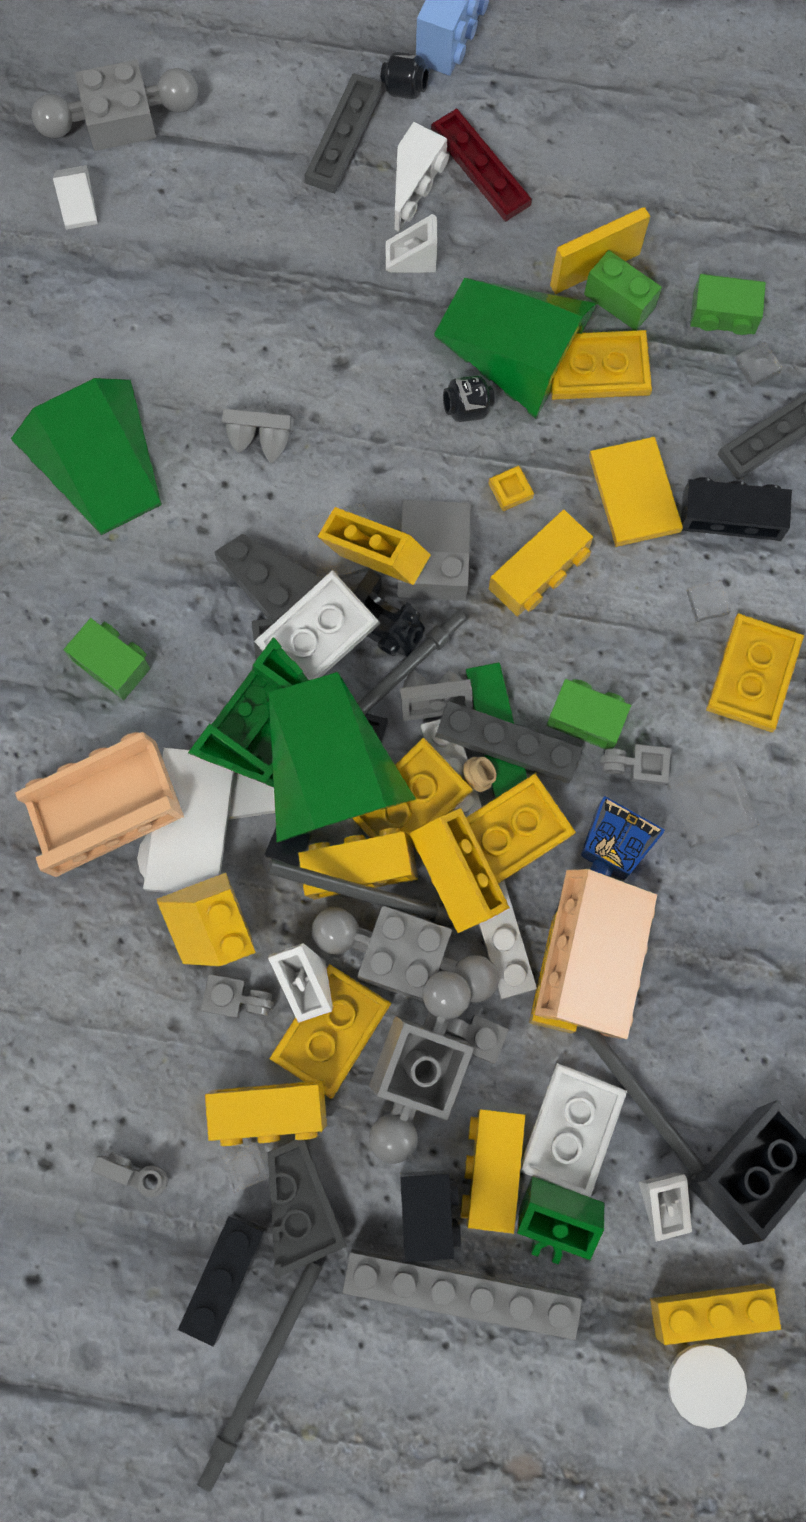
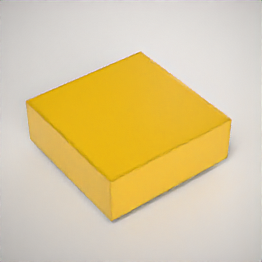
(511, 488)

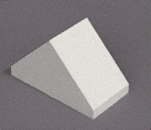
(75, 197)
(413, 248)
(303, 980)
(667, 1205)

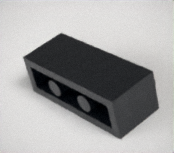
(736, 509)
(222, 1279)

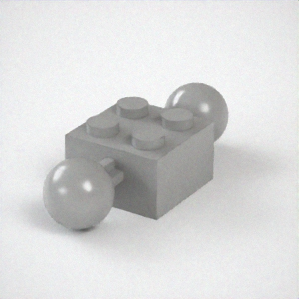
(115, 104)
(401, 952)
(420, 1067)

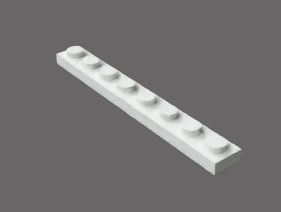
(501, 932)

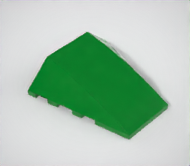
(513, 336)
(94, 451)
(241, 732)
(327, 759)

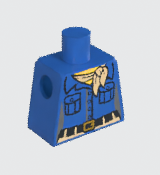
(618, 839)

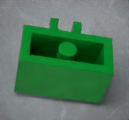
(560, 1219)

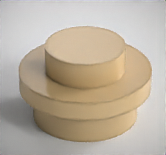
(479, 773)

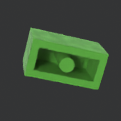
(622, 290)
(727, 304)
(108, 658)
(589, 714)

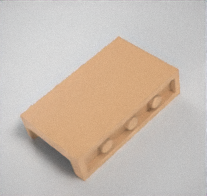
(100, 803)
(596, 953)

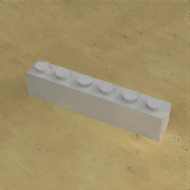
(462, 1294)

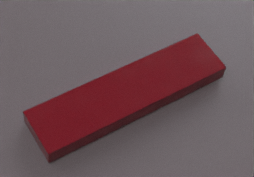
(482, 165)

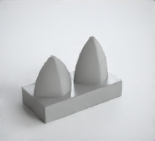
(272, 430)
(428, 700)

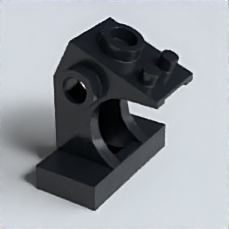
(407, 628)

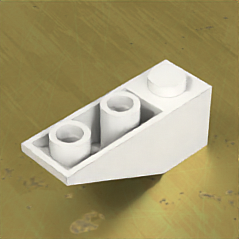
(418, 161)

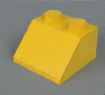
(207, 923)

